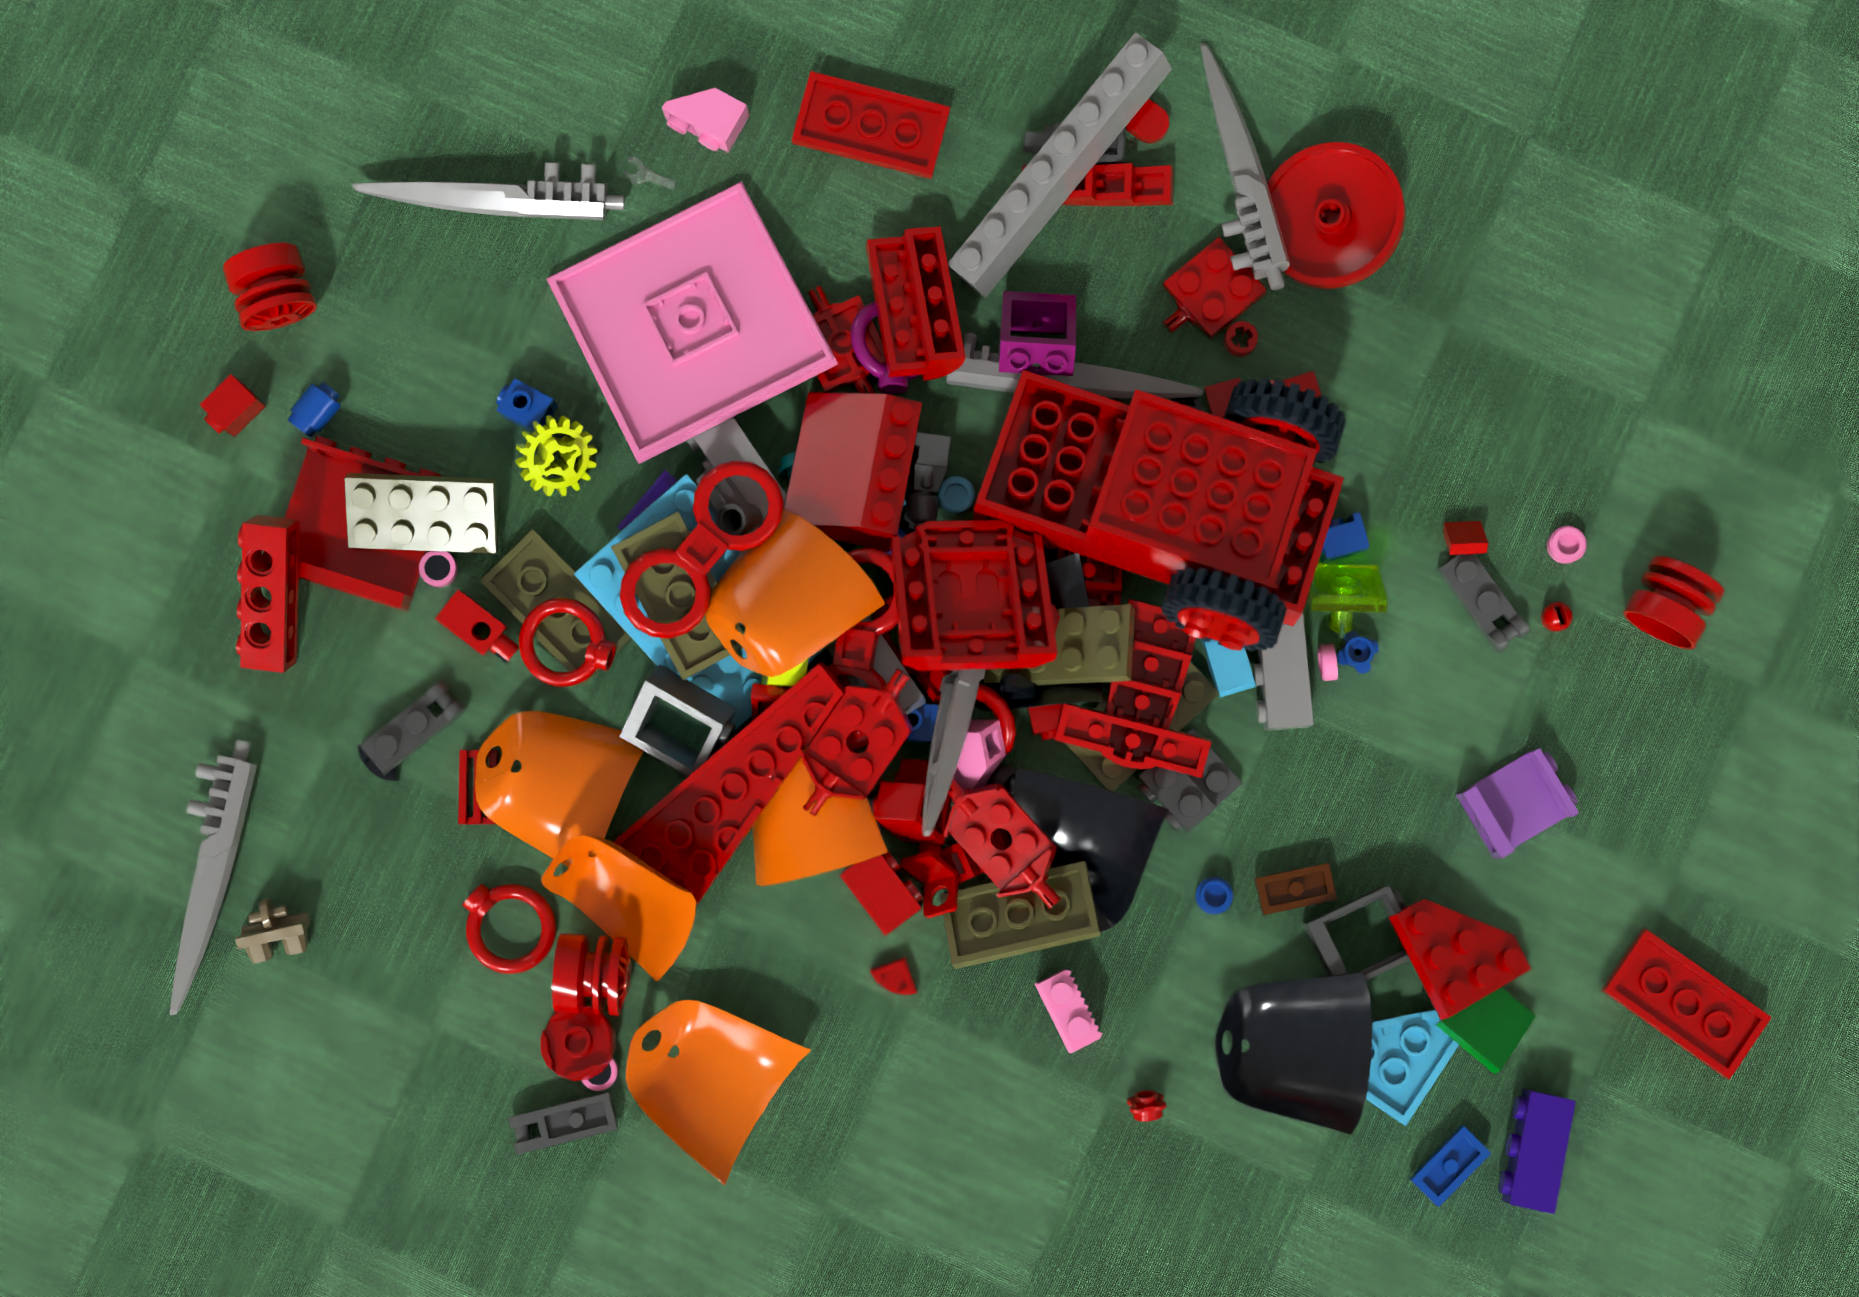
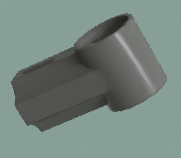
(725, 504)

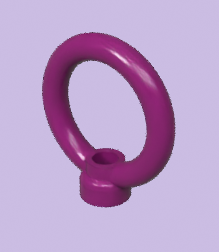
(886, 385)

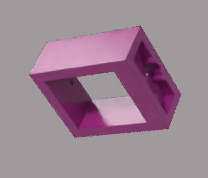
(1038, 314)

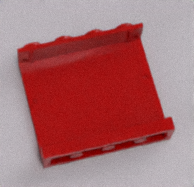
(323, 543)

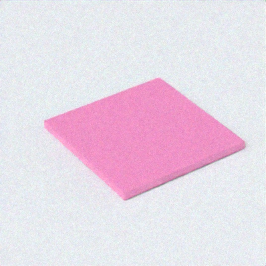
(691, 322)

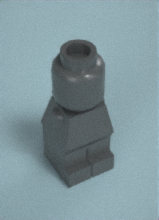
(926, 477)

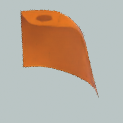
(790, 597)
(800, 845)
(625, 900)

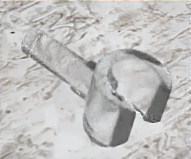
(646, 175)

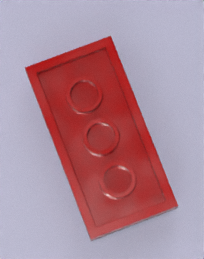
(871, 125)
(1686, 1003)

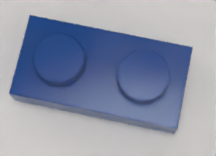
(1450, 1165)

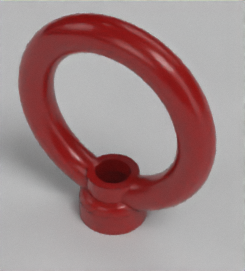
(598, 655)
(482, 901)

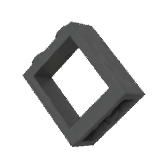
(692, 700)
(1325, 948)

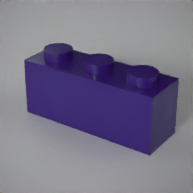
(1537, 1150)

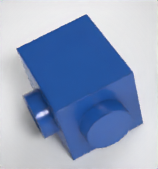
(524, 405)

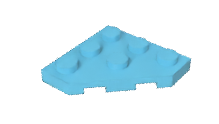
(1406, 1061)

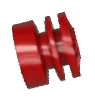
(269, 286)
(1673, 602)
(590, 974)

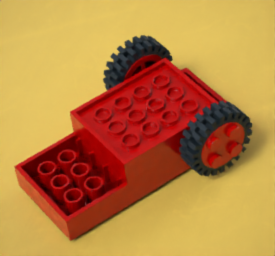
(1178, 495)

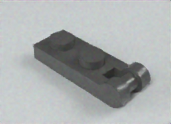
(1483, 600)
(412, 728)
(564, 1122)

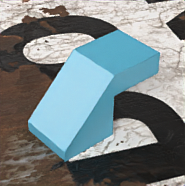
(1228, 668)

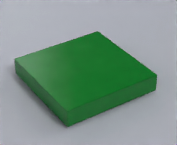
(1490, 1028)

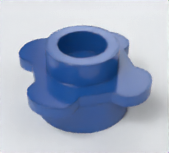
(1367, 648)

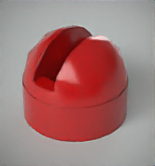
(1550, 617)

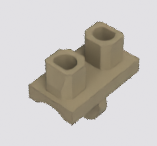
(272, 925)

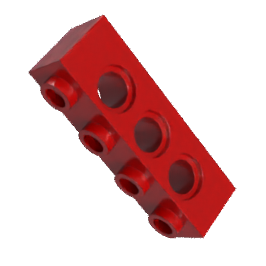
(281, 541)

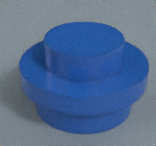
(1214, 895)

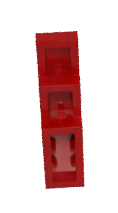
(1124, 186)

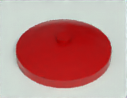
(1337, 213)

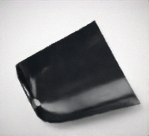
(1304, 1051)

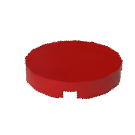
(578, 1044)

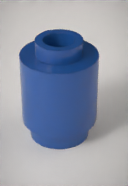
(314, 409)

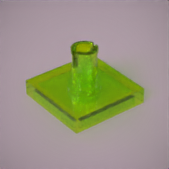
(1347, 590)

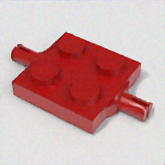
(1211, 291)
(836, 324)

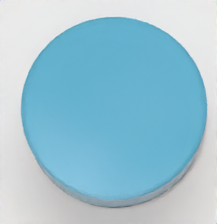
(956, 495)

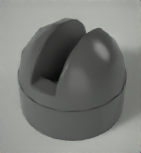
(1005, 776)

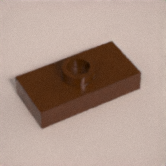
(1295, 888)

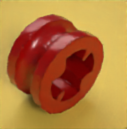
(1231, 333)

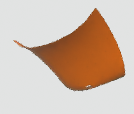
(566, 781)
(715, 1084)

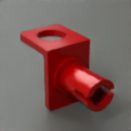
(935, 875)

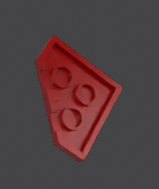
(1457, 955)

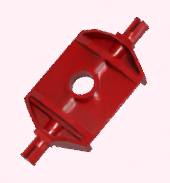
(829, 757)
(1012, 867)

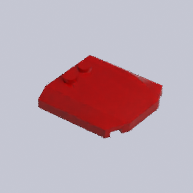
(972, 597)

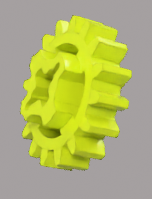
(568, 448)

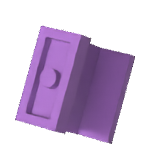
(1518, 802)

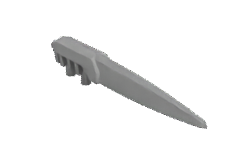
(539, 199)
(1253, 199)
(982, 372)
(949, 735)
(216, 857)

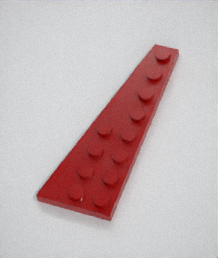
(714, 808)

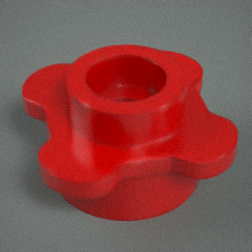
(1147, 1105)

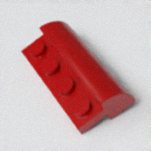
(915, 304)

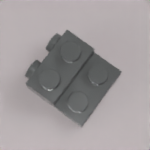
(1189, 796)

